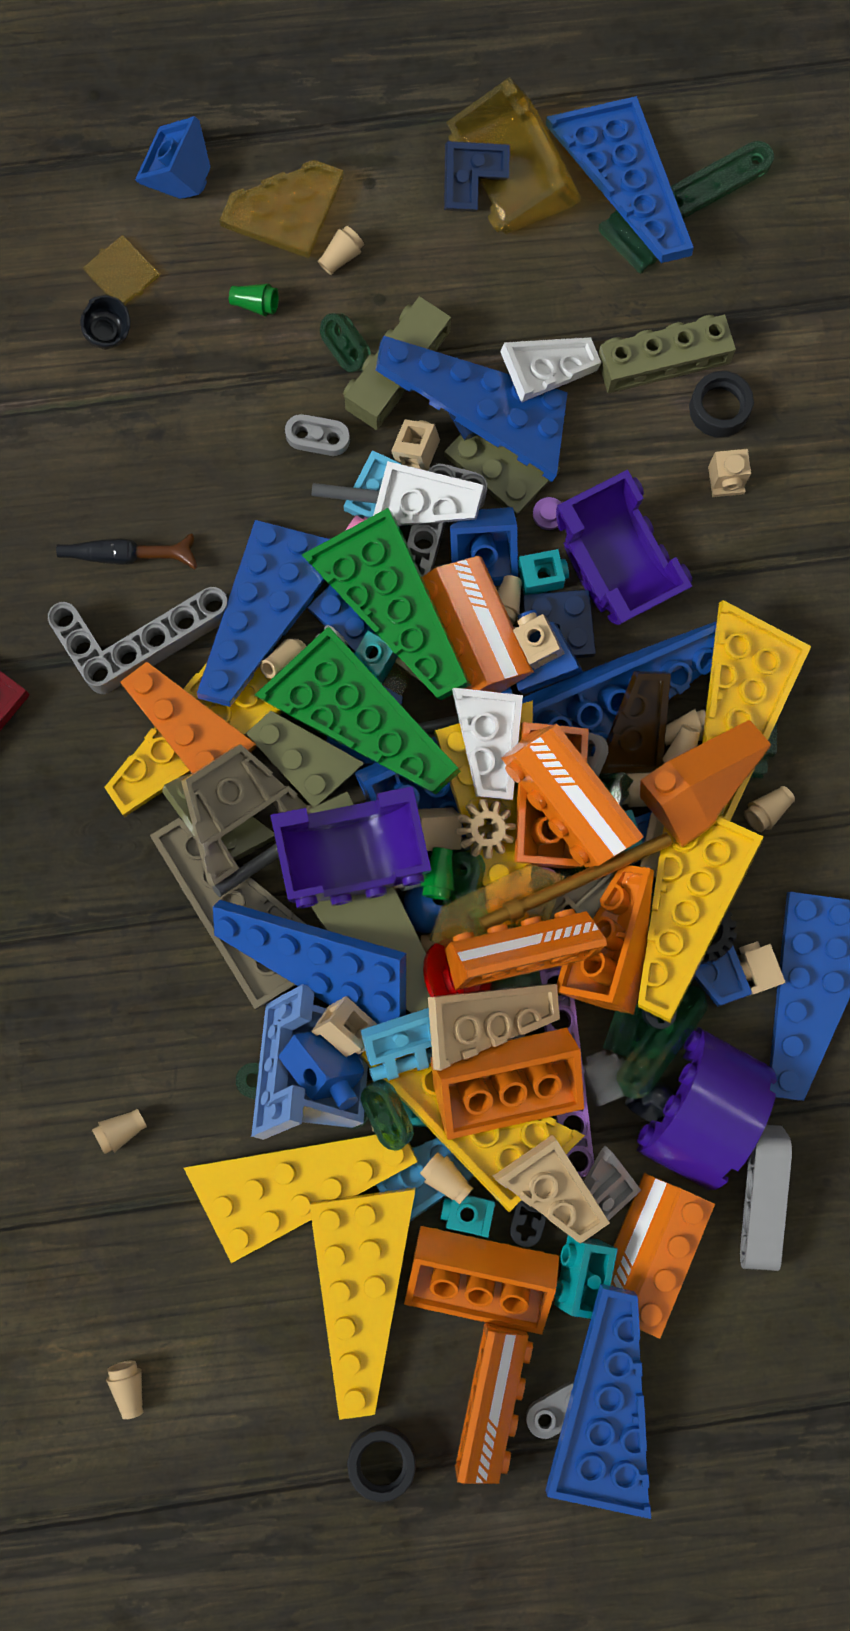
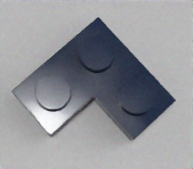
(465, 165)
(571, 614)

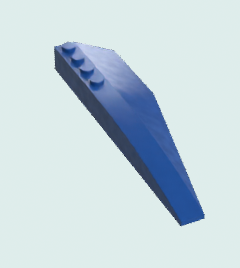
(580, 701)

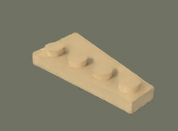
(483, 1019)

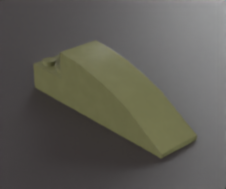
(378, 922)

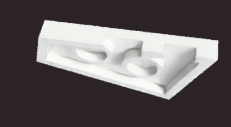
(548, 363)
(426, 496)
(489, 731)

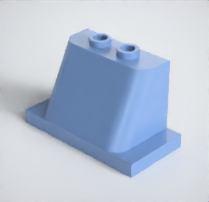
(279, 1098)

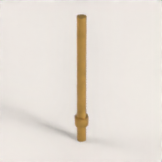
(515, 909)

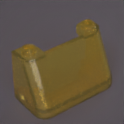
(537, 175)

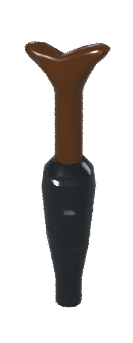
(126, 551)

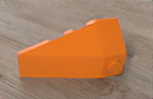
(699, 783)
(615, 973)

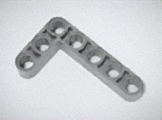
(138, 641)

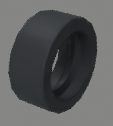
(727, 381)
(358, 1480)

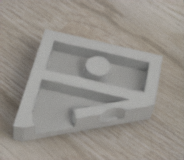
(610, 1183)

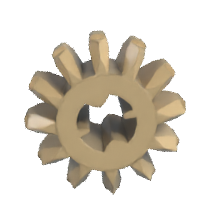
(493, 838)

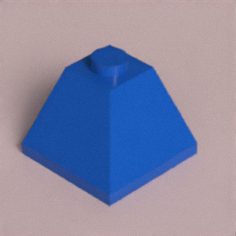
(176, 160)
(492, 538)

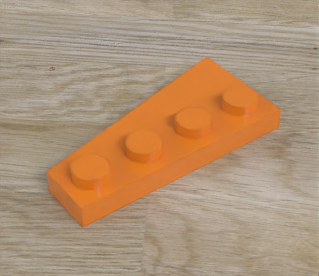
(181, 719)

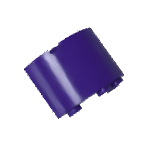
(617, 551)
(351, 849)
(713, 1115)

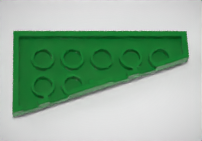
(384, 586)
(346, 702)

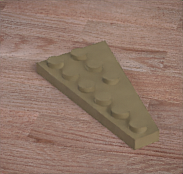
(184, 859)

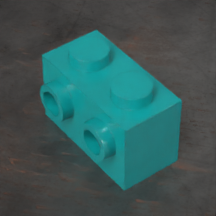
(581, 1274)

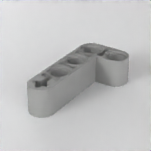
(434, 531)
(766, 1201)

